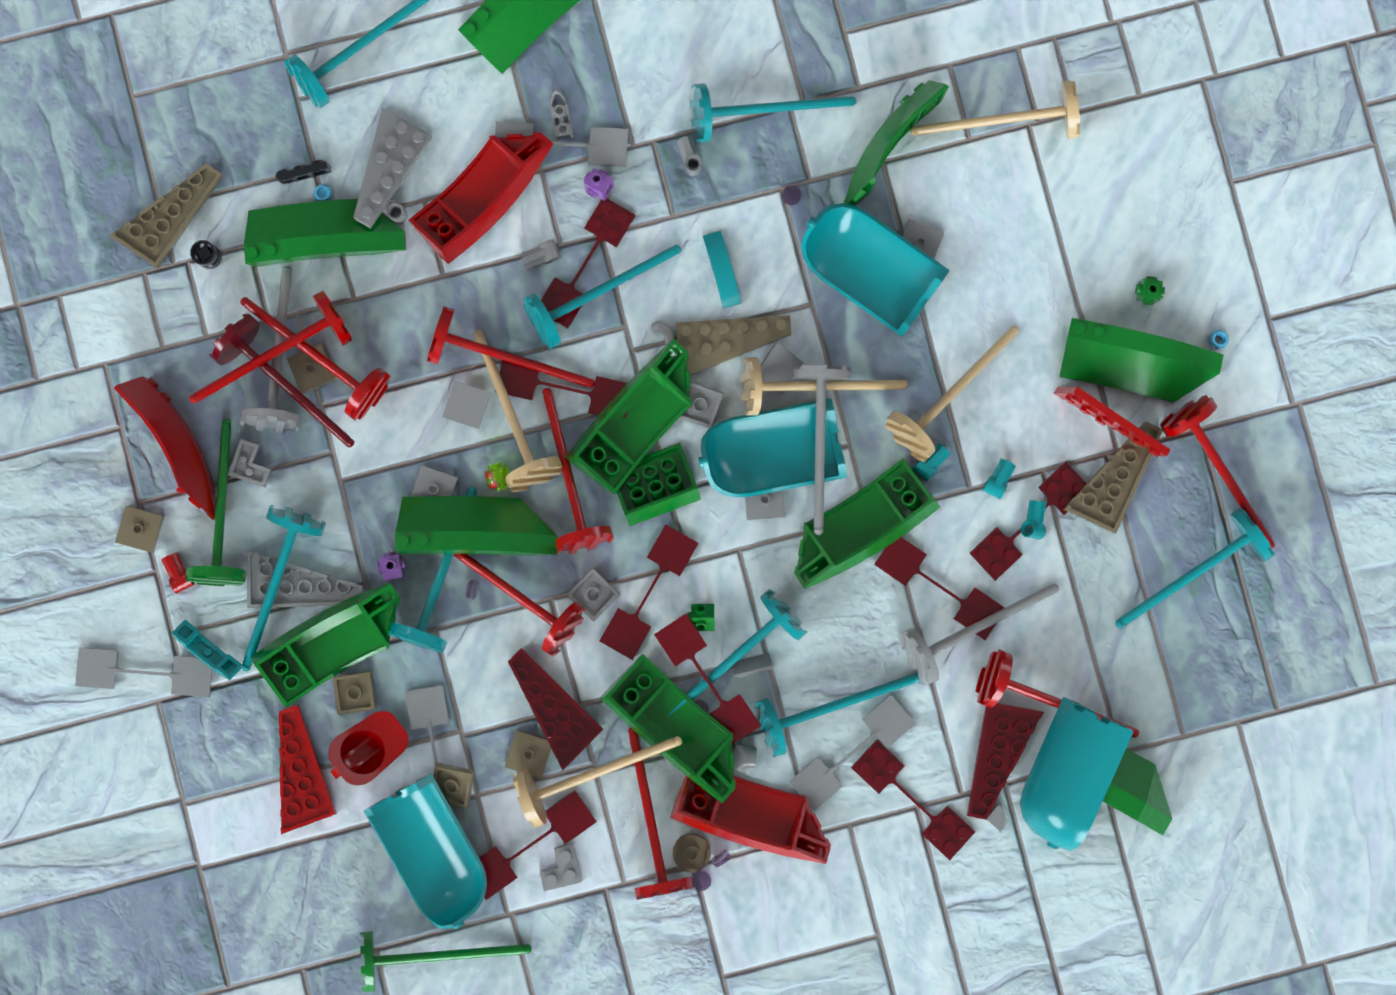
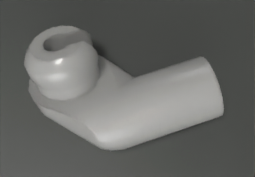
(664, 329)

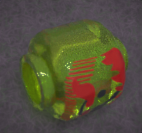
(496, 475)

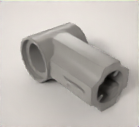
(689, 154)
(393, 206)
(545, 253)

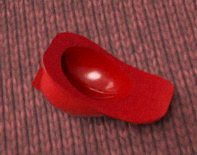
(367, 748)

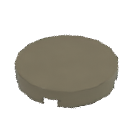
(691, 852)

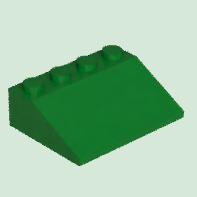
(658, 485)

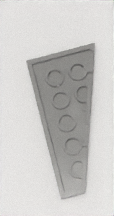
(392, 156)
(297, 587)

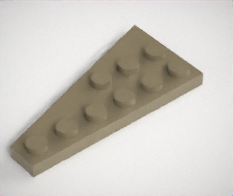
(165, 220)
(722, 340)
(1110, 490)

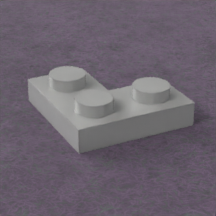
(244, 467)
(567, 871)

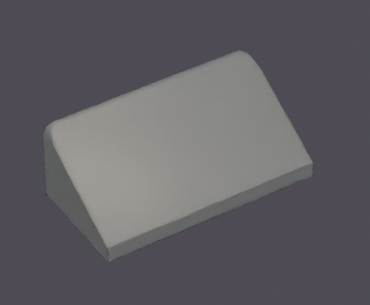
(752, 666)

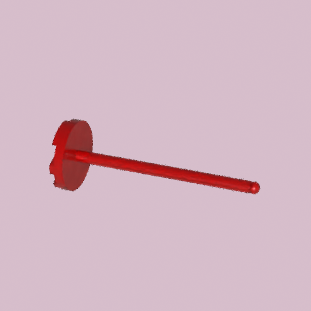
(330, 319)
(441, 336)
(365, 393)
(1189, 418)
(583, 537)
(561, 627)
(996, 678)
(663, 886)

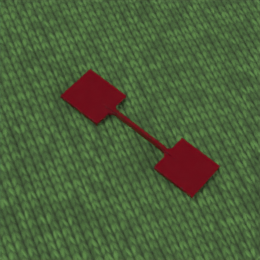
(608, 224)
(522, 383)
(997, 551)
(903, 561)
(626, 630)
(681, 643)
(567, 818)
(945, 831)

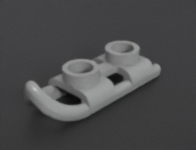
(560, 111)

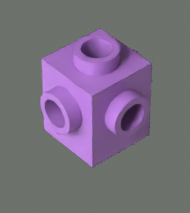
(598, 184)
(397, 571)

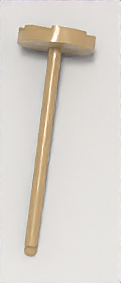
(1069, 109)
(754, 385)
(911, 434)
(533, 470)
(531, 797)

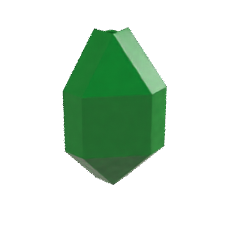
(1139, 792)

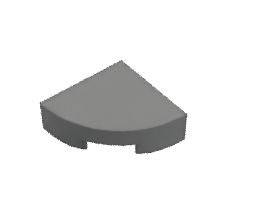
(997, 817)

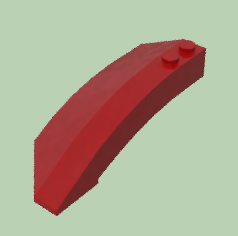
(481, 193)
(175, 440)
(755, 818)

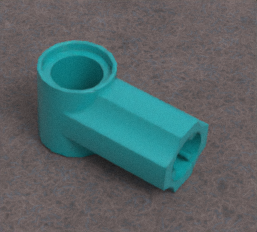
(929, 467)
(997, 483)
(1034, 526)

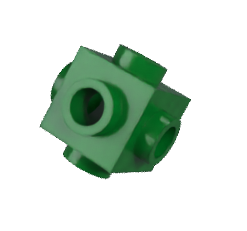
(1145, 295)
(702, 616)

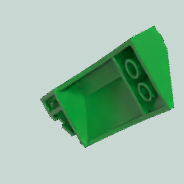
(508, 27)
(1136, 361)
(644, 701)

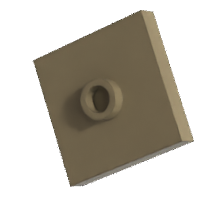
(308, 372)
(139, 529)
(354, 692)
(528, 753)
(454, 783)

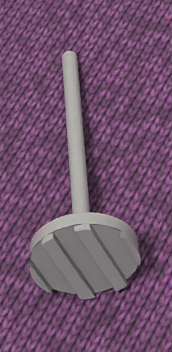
(820, 374)
(271, 416)
(921, 656)

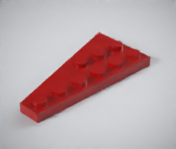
(1104, 415)
(302, 782)

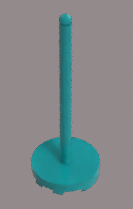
(309, 81)
(704, 112)
(544, 320)
(294, 523)
(1250, 535)
(781, 616)
(419, 636)
(773, 726)

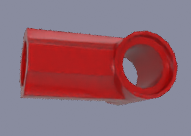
(176, 573)

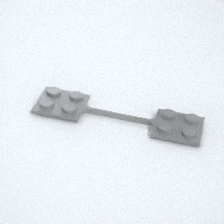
(605, 145)
(99, 667)
(426, 710)
(886, 722)

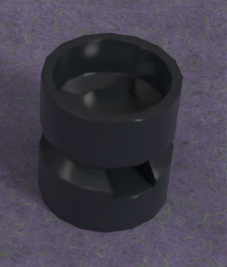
(205, 254)

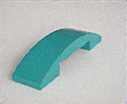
(722, 269)
(206, 651)

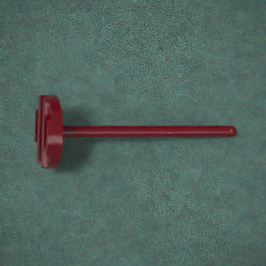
(237, 341)

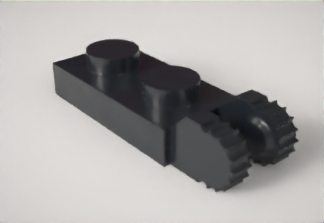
(303, 172)

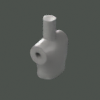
(744, 756)

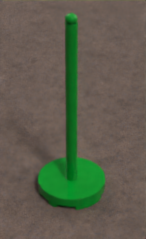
(217, 574)
(371, 961)

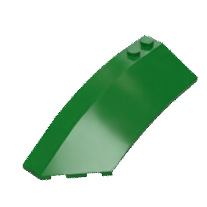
(896, 126)
(316, 232)
(654, 402)
(864, 524)
(471, 527)
(328, 643)

